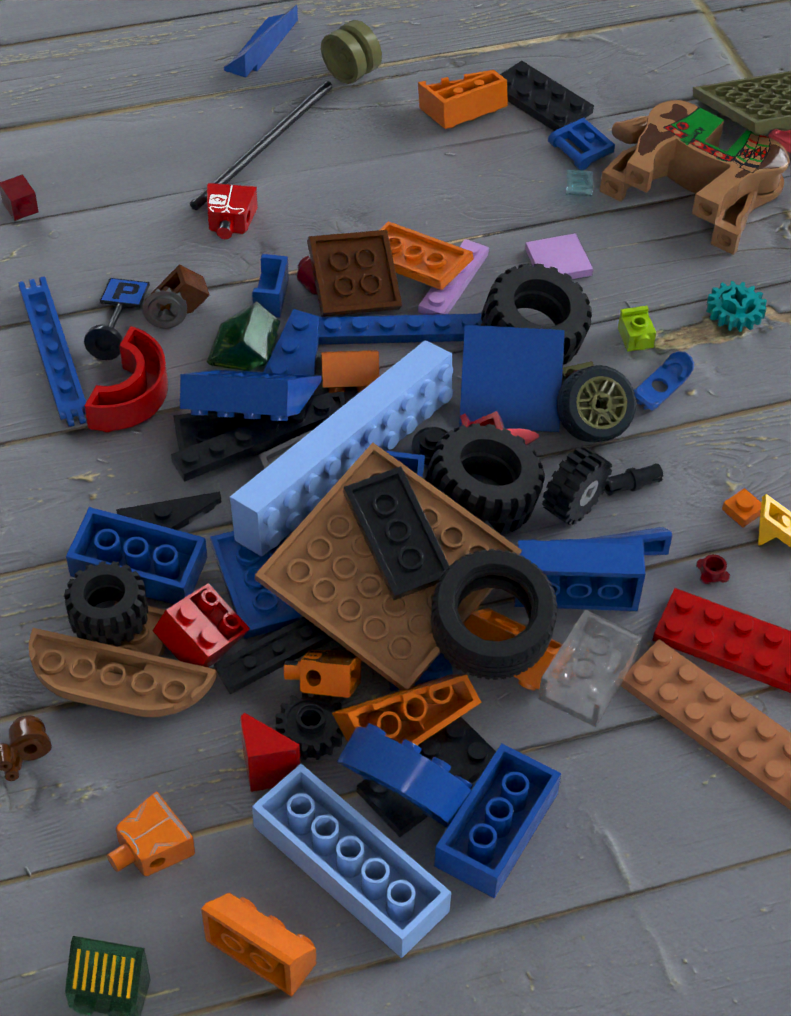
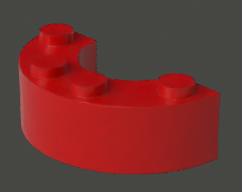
(137, 397)

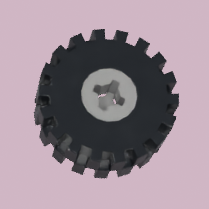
(577, 485)

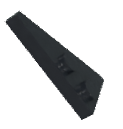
(173, 513)

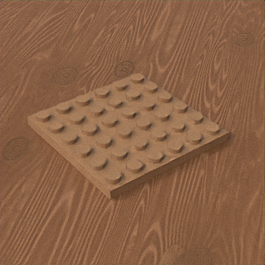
(337, 586)

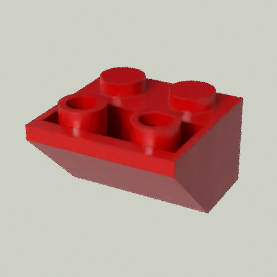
(200, 627)

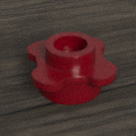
(714, 563)

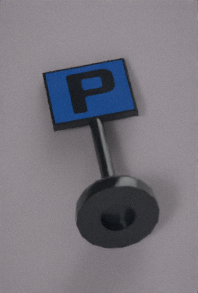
(104, 340)

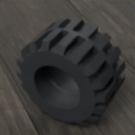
(103, 584)

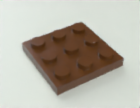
(354, 273)

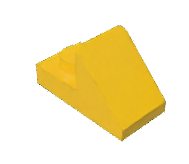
(774, 522)

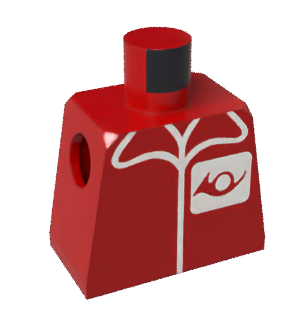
(230, 208)

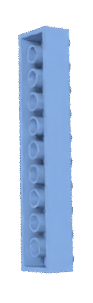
(299, 479)

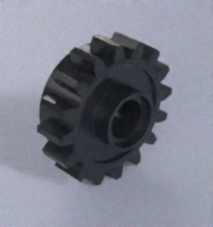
(301, 713)

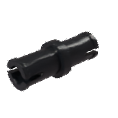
(634, 479)

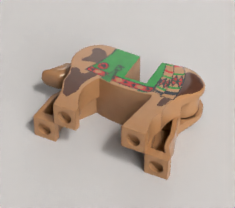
(684, 145)

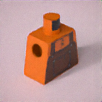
(326, 672)

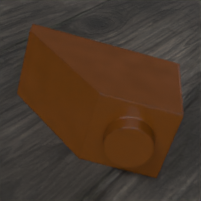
(189, 284)

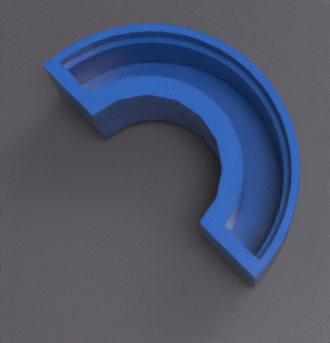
(406, 772)

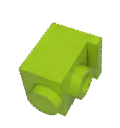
(636, 328)

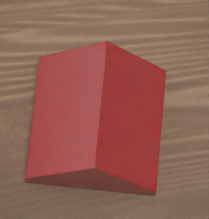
(267, 754)

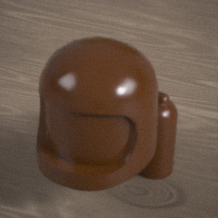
(26, 742)

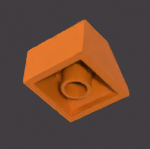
(349, 369)

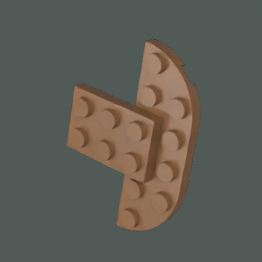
(122, 677)

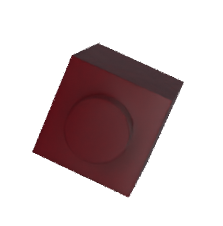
(18, 197)

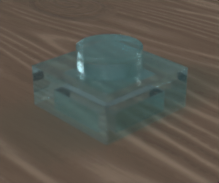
(579, 183)

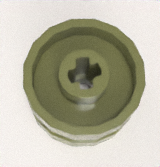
(351, 51)

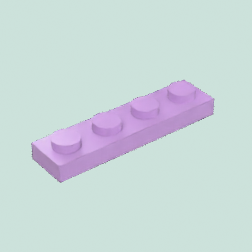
(442, 301)

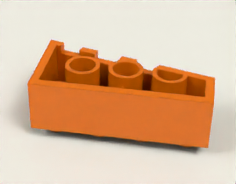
(413, 712)

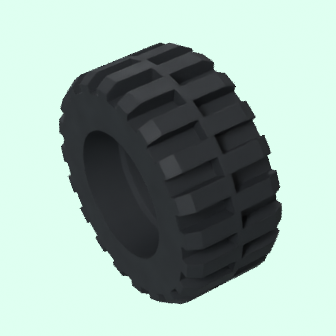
(543, 291)
(494, 455)

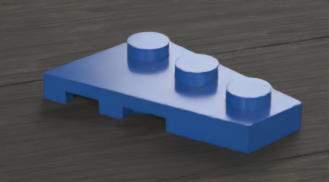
(296, 346)

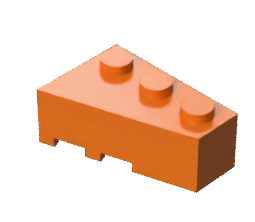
(463, 99)

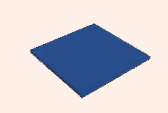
(512, 374)

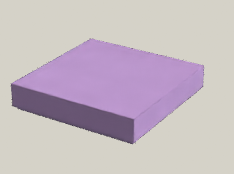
(562, 253)

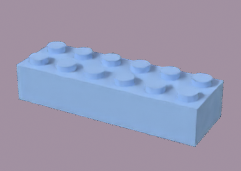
(351, 860)

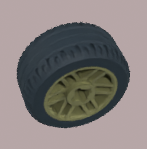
(613, 409)

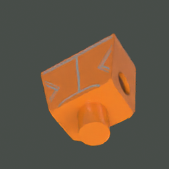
(151, 838)

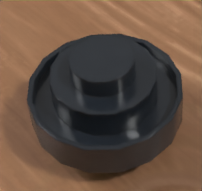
(426, 441)

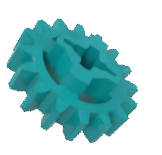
(736, 306)

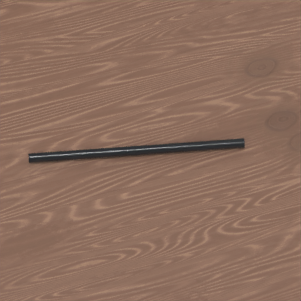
(265, 141)

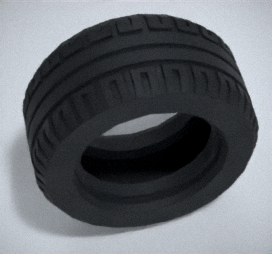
(497, 571)

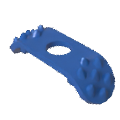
(672, 373)

